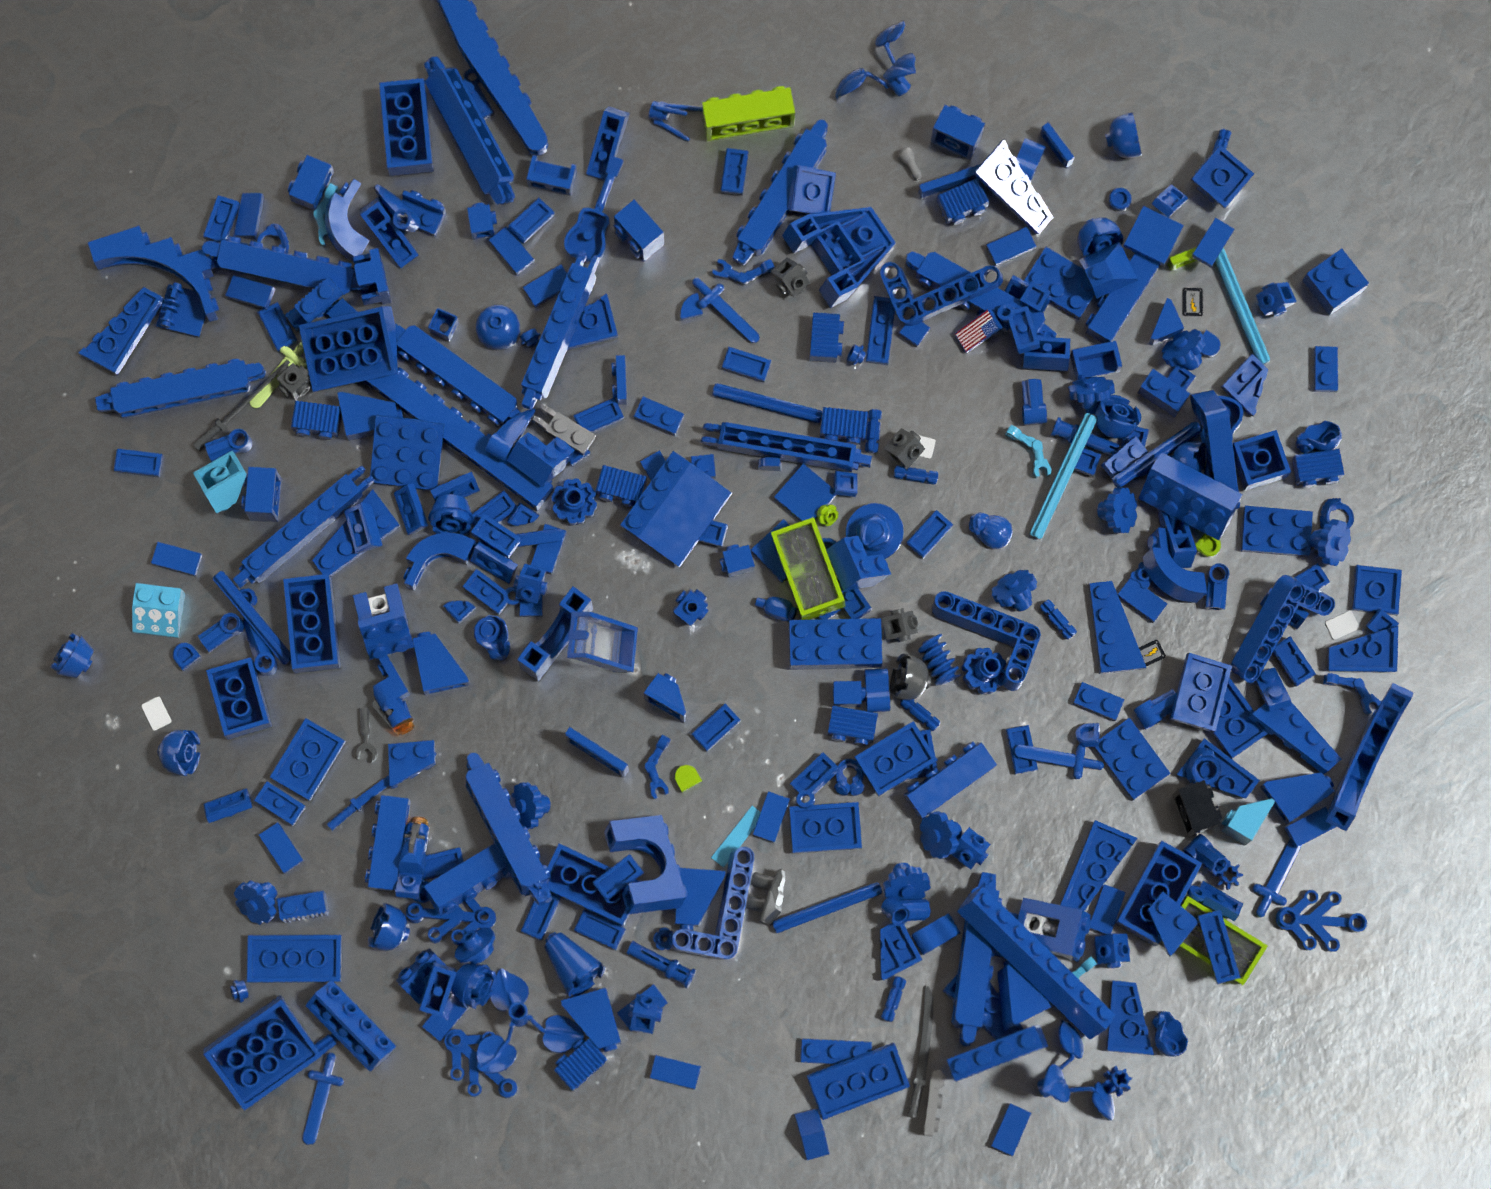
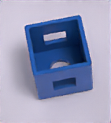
(442, 317)

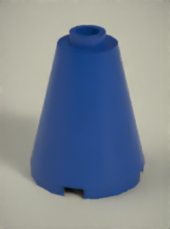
(572, 964)

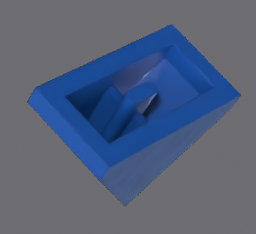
(1167, 324)
(812, 1134)

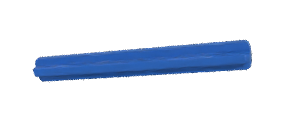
(767, 403)
(1149, 459)
(252, 617)
(827, 907)

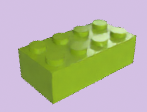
(748, 113)

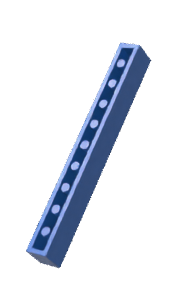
(459, 434)

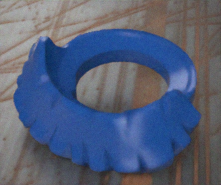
(275, 230)
(1334, 504)
(1202, 755)

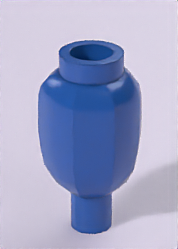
(777, 608)

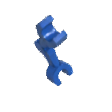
(743, 278)
(1359, 686)
(650, 767)

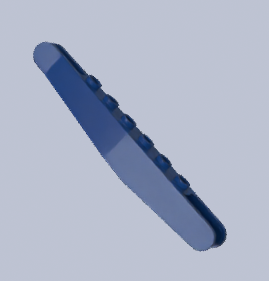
(493, 72)

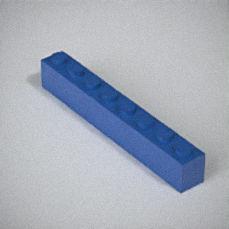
(1036, 963)

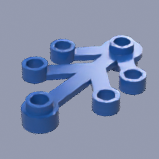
(454, 919)
(1317, 920)
(473, 1062)

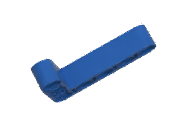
(937, 295)
(1218, 437)
(1273, 620)
(994, 631)
(725, 913)

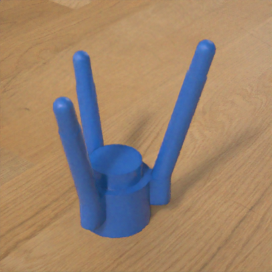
(660, 111)

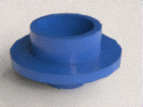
(475, 946)

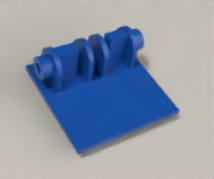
(182, 311)

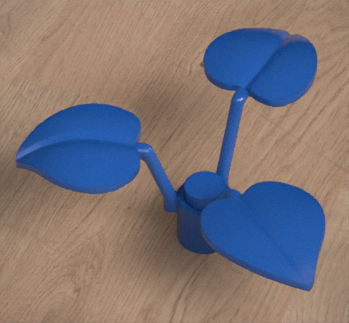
(894, 75)
(510, 994)
(1055, 1083)

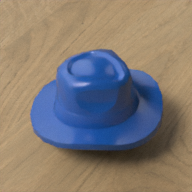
(877, 528)

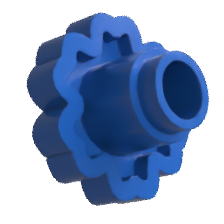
(1185, 349)
(1091, 392)
(574, 501)
(1119, 510)
(1332, 542)
(1015, 590)
(984, 670)
(529, 803)
(940, 834)
(906, 883)
(256, 901)

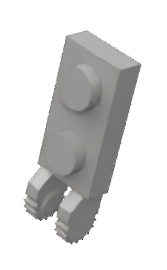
(565, 429)
(934, 1101)

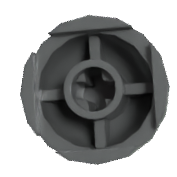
(910, 678)

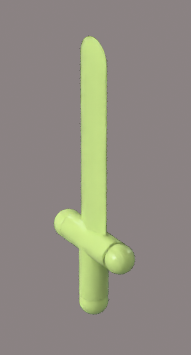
(293, 356)

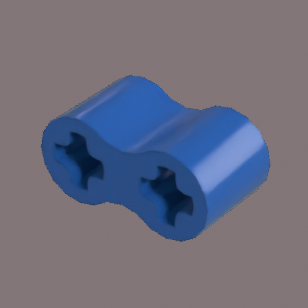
(1029, 157)
(877, 690)
(936, 934)

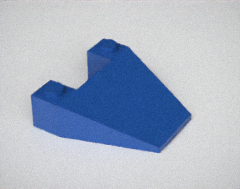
(847, 244)

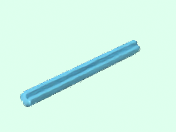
(1242, 308)
(1063, 476)

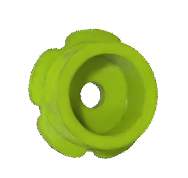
(823, 513)

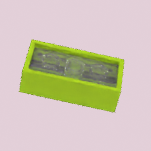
(808, 569)
(1245, 947)

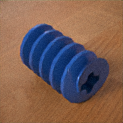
(938, 660)

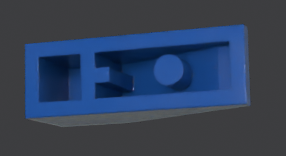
(607, 141)
(389, 235)
(1179, 540)

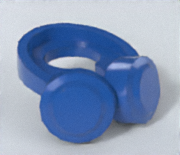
(856, 786)

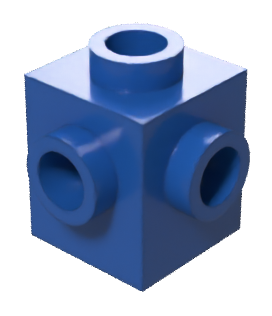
(1275, 298)
(530, 583)
(688, 614)
(971, 849)
(1112, 950)
(645, 1013)

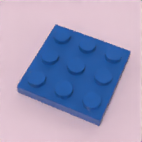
(407, 452)

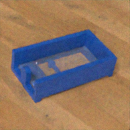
(602, 642)

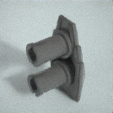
(771, 905)

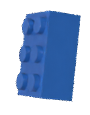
(239, 698)

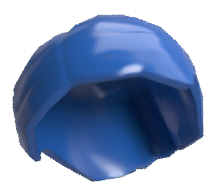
(1319, 437)
(991, 529)
(493, 635)
(1169, 1035)

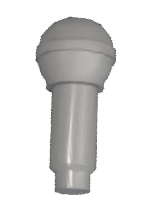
(907, 156)

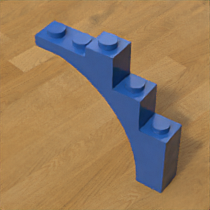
(135, 247)
(1366, 756)

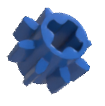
(1223, 879)
(1122, 1083)

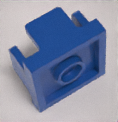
(1221, 177)
(371, 272)

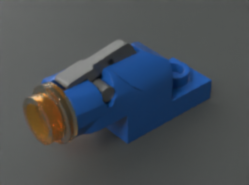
(389, 699)
(413, 858)

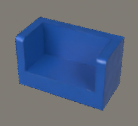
(551, 176)
(1096, 360)

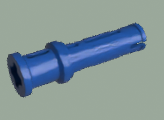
(1095, 442)
(671, 968)

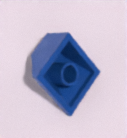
(1108, 270)
(666, 696)

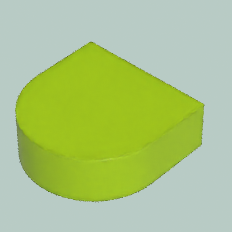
(1208, 546)
(687, 777)

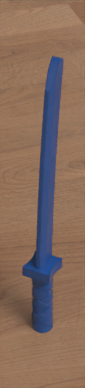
(356, 804)

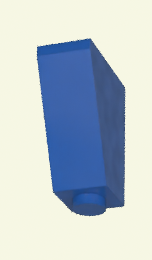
(360, 414)
(436, 665)
(1297, 794)
(701, 891)
(1018, 997)
(595, 1018)

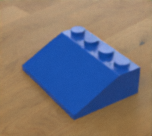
(350, 348)
(676, 509)
(262, 1052)

